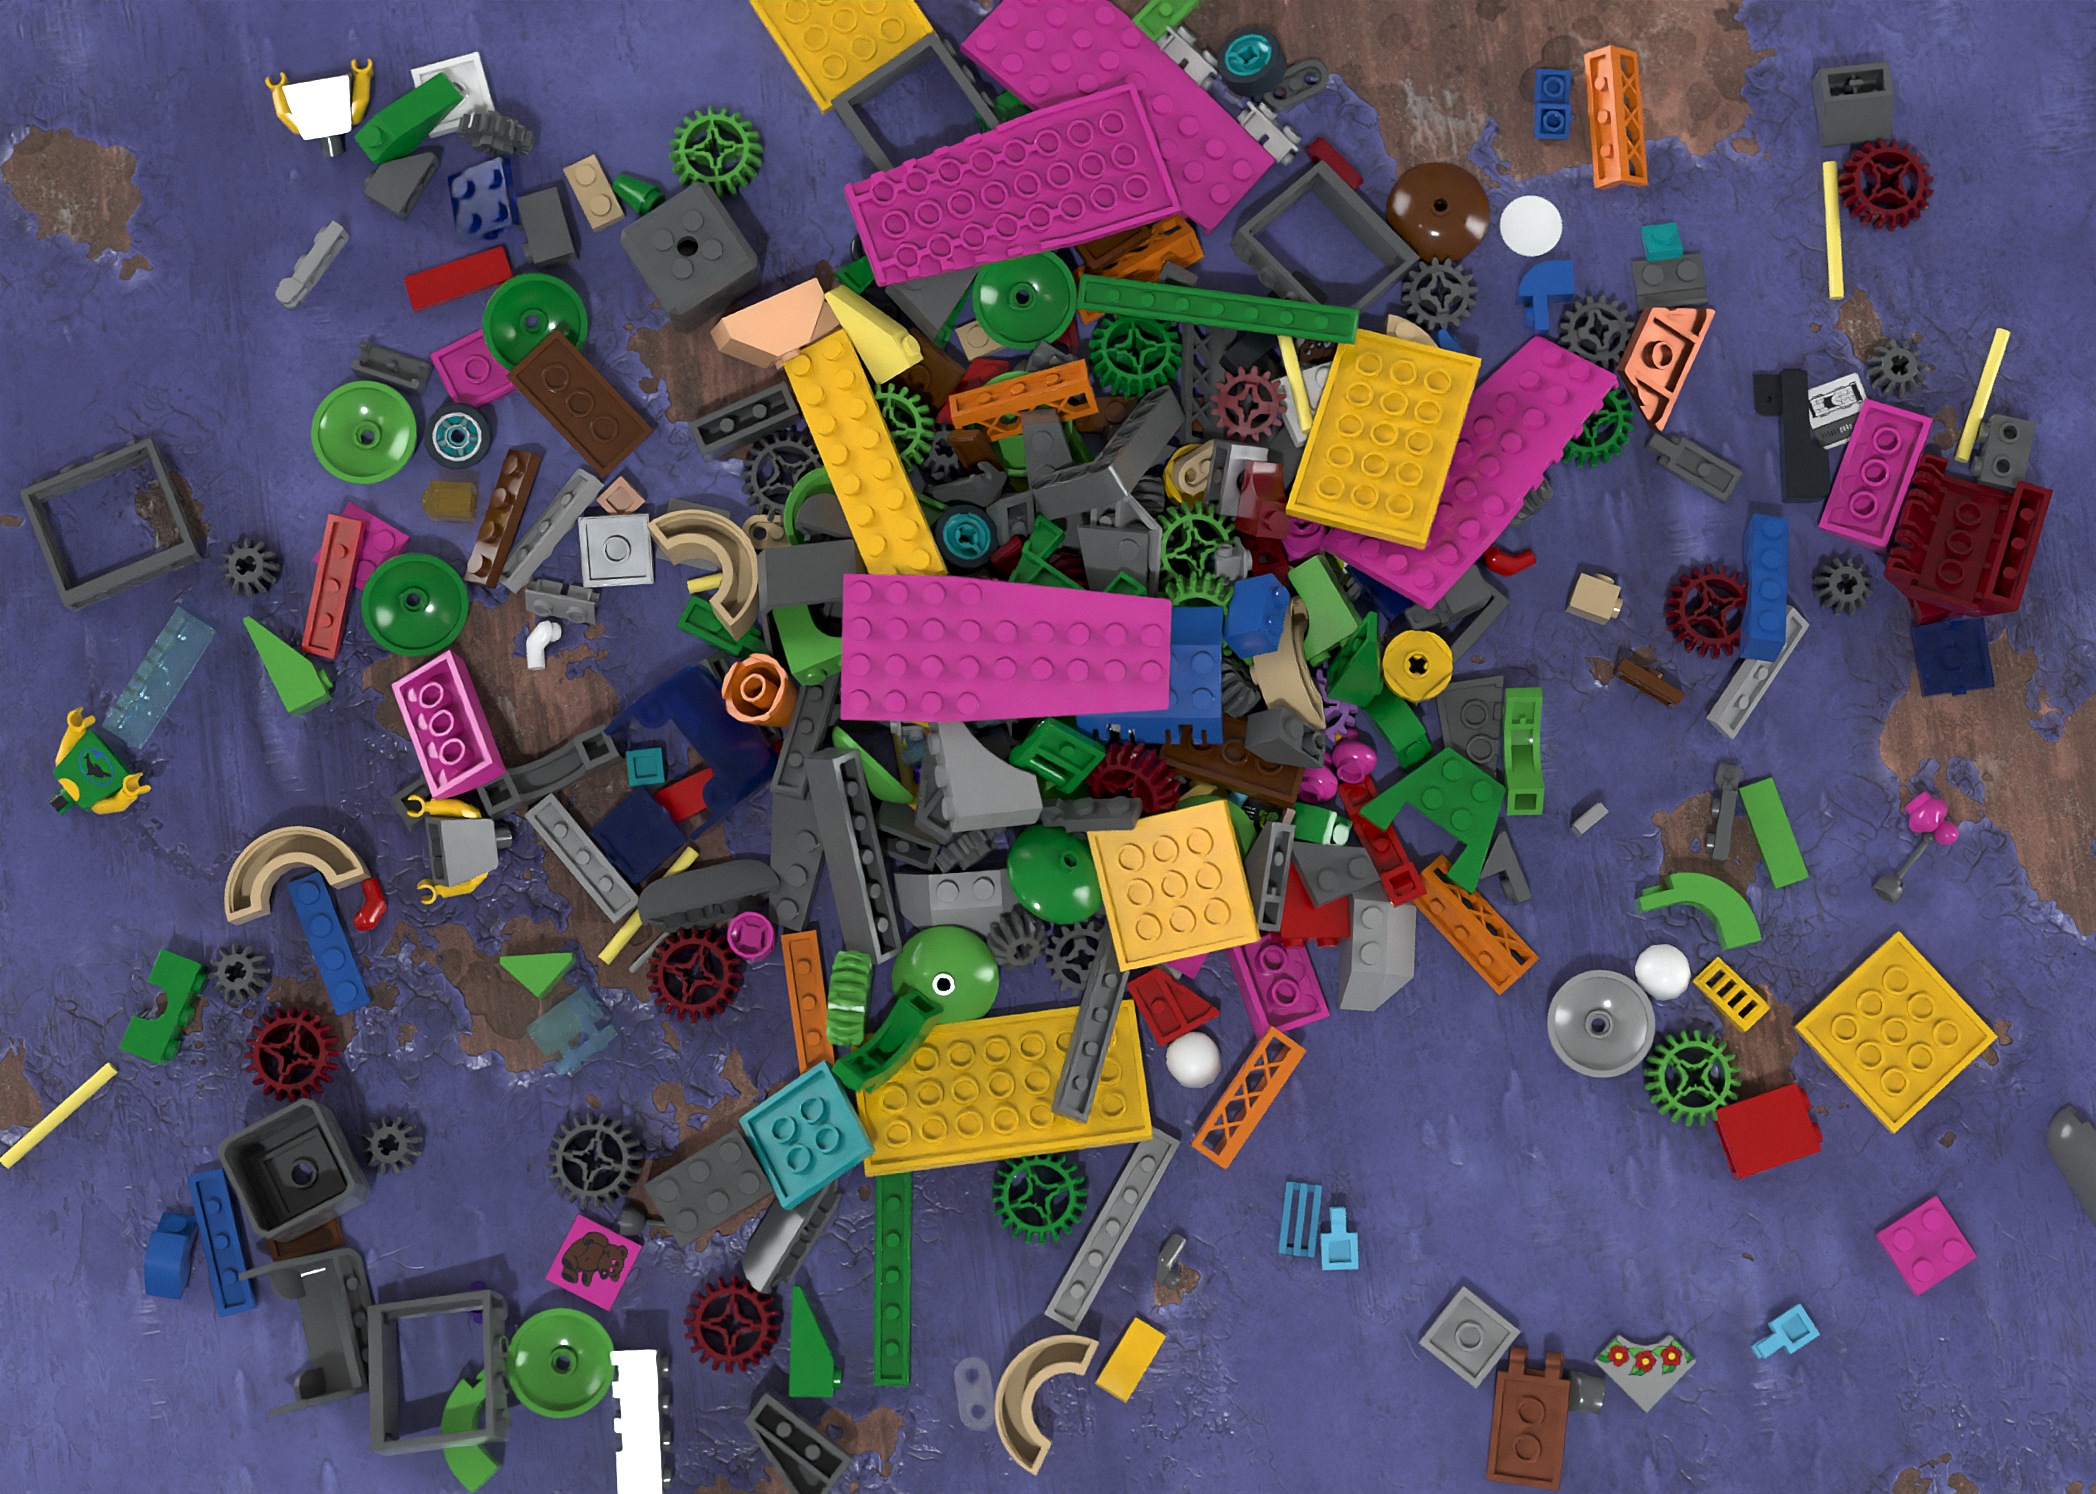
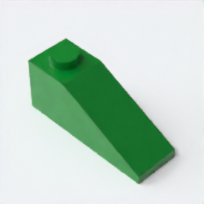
(409, 120)
(1357, 667)
(811, 1358)

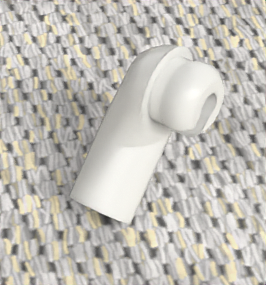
(537, 641)

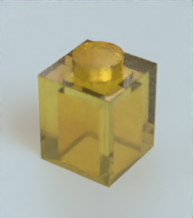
(450, 502)

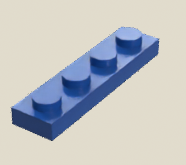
(329, 944)
(221, 1242)

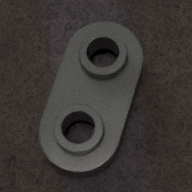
(1295, 87)

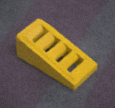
(1749, 994)

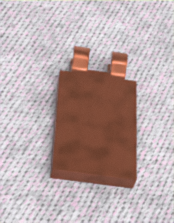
(1529, 1423)

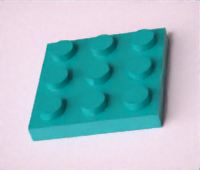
(807, 1135)

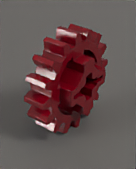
(1233, 401)

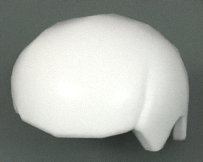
(1663, 971)
(1194, 1059)

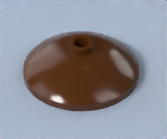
(1435, 233)

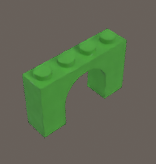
(1329, 611)
(807, 649)

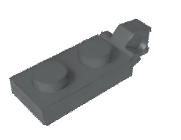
(1695, 466)
(1723, 811)
(1092, 814)

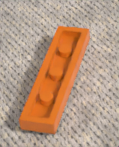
(807, 998)

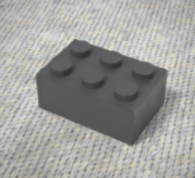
(709, 1188)

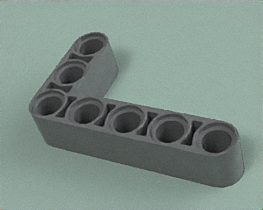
(1119, 463)

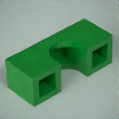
(159, 1037)

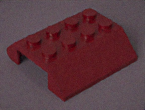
(1966, 542)

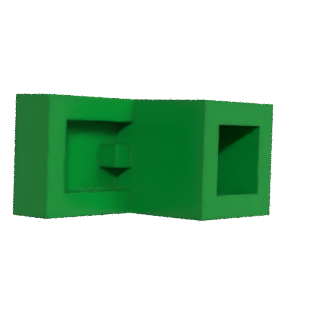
(1398, 728)
(1320, 825)

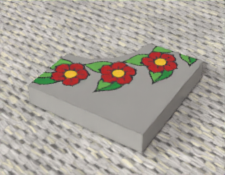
(1645, 1370)

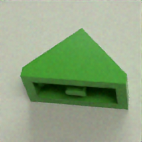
(539, 971)

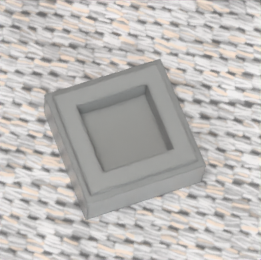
(1588, 819)

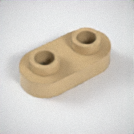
(1198, 465)
(775, 531)

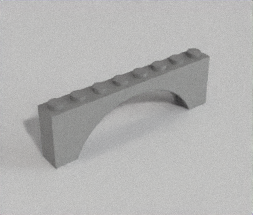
(975, 783)

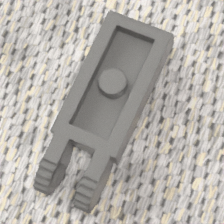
(312, 266)

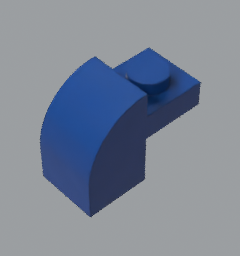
(1544, 285)
(168, 1257)

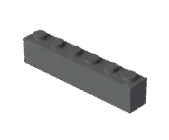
(853, 853)

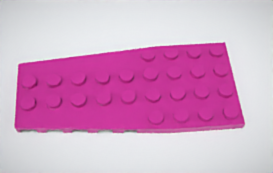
(1081, 47)
(1016, 190)
(1505, 445)
(997, 650)

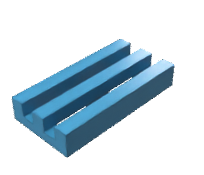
(1303, 1189)

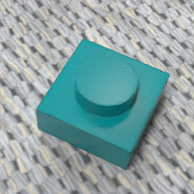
(1661, 242)
(645, 767)

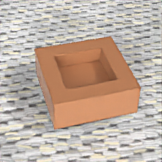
(621, 497)

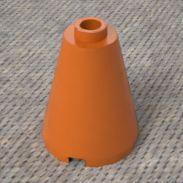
(760, 692)

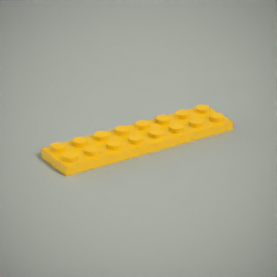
(862, 460)

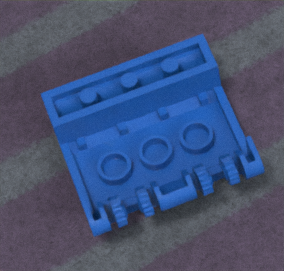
(1193, 686)

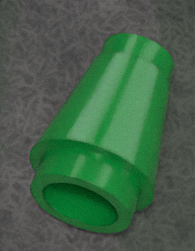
(638, 194)

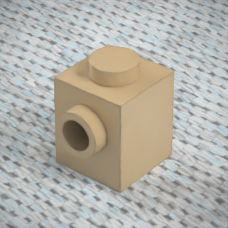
(1595, 598)

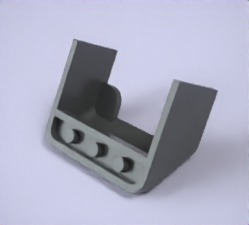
(335, 1321)

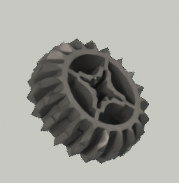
(773, 487)
(597, 1144)

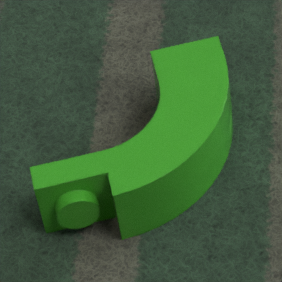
(1522, 751)
(1720, 902)
(472, 1463)

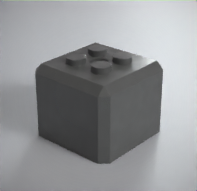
(698, 285)
(802, 577)
(264, 1164)

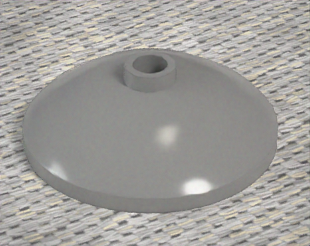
(1626, 1021)

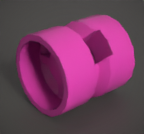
(1302, 541)
(752, 937)

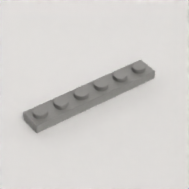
(1111, 1229)

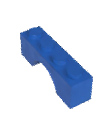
(1766, 605)

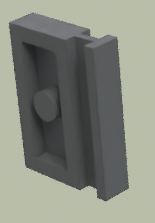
(1670, 283)

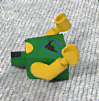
(92, 772)

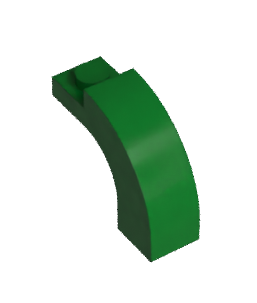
(891, 1045)

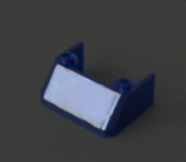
(731, 748)

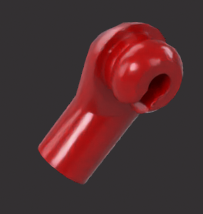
(1506, 564)
(373, 908)

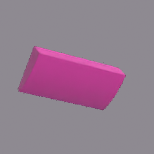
(1876, 475)
(448, 727)
(1276, 985)

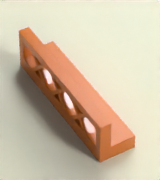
(1610, 117)
(1146, 266)
(1024, 393)
(1468, 931)
(1254, 1102)

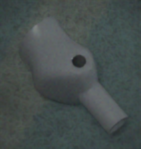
(1586, 1392)

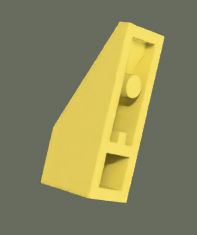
(879, 340)

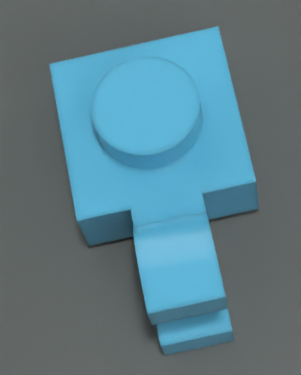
(1339, 1247)
(1789, 1331)

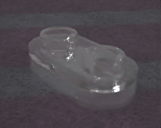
(975, 1393)

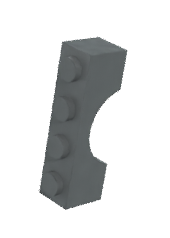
(529, 783)

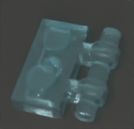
(566, 1022)

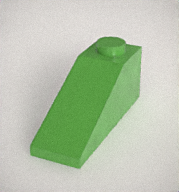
(294, 676)

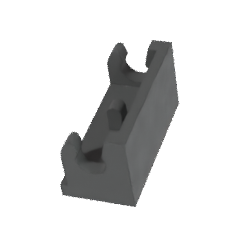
(392, 369)
(975, 490)

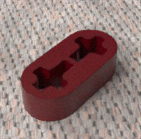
(1322, 150)

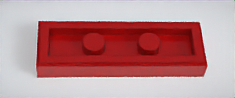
(458, 279)

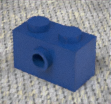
(1256, 616)

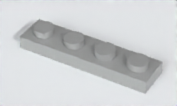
(549, 529)
(1752, 681)
(582, 858)

